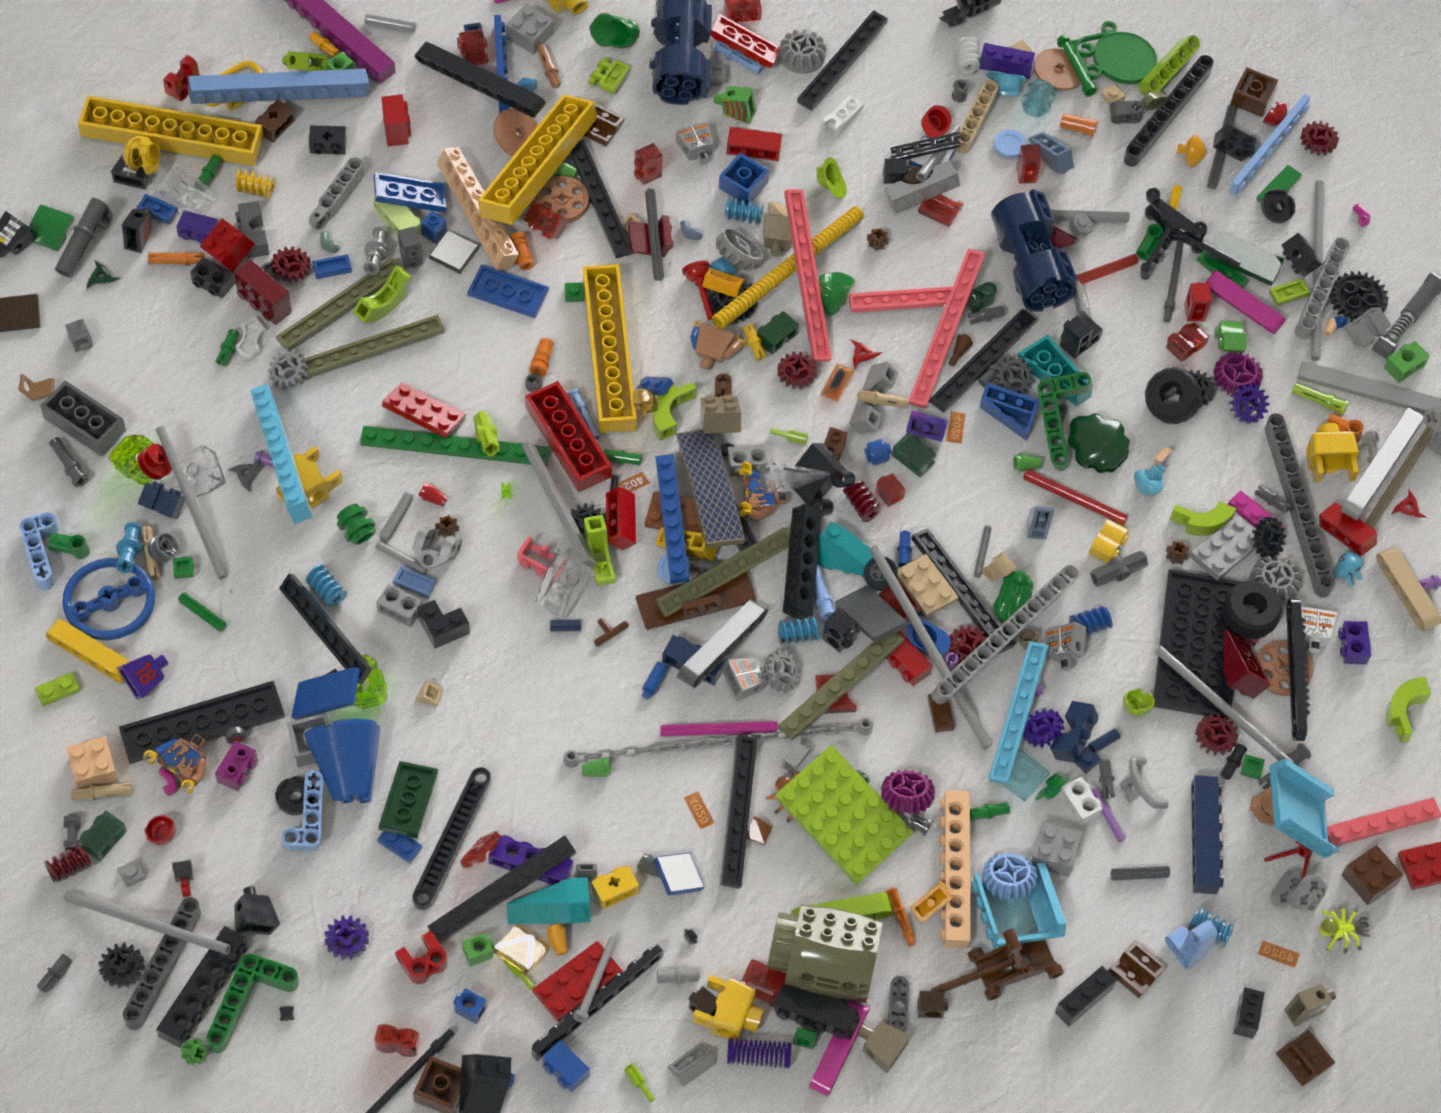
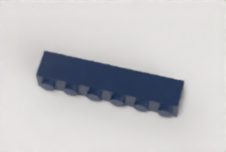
(1206, 834)

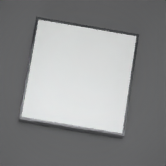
(454, 251)

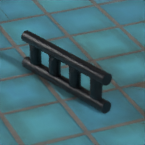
(917, 152)

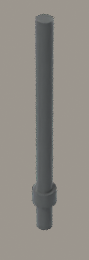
(1169, 304)

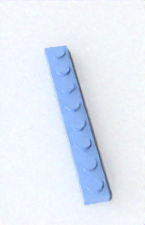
(1268, 147)

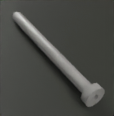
(581, 1014)

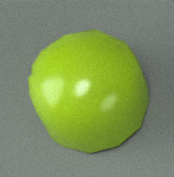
(1138, 703)

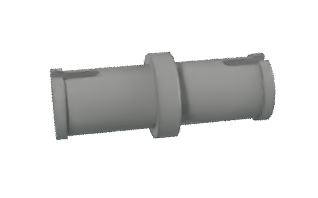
(677, 975)

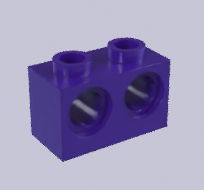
(1358, 643)

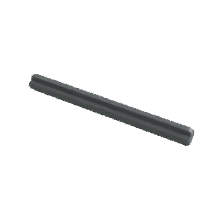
(1219, 156)
(654, 234)

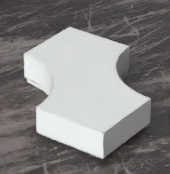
(248, 345)

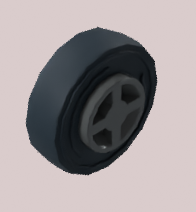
(873, 574)

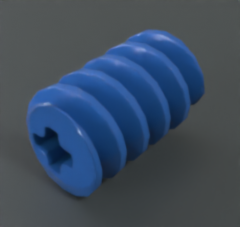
(1093, 619)

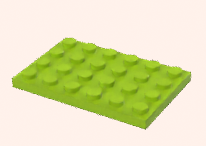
(843, 814)

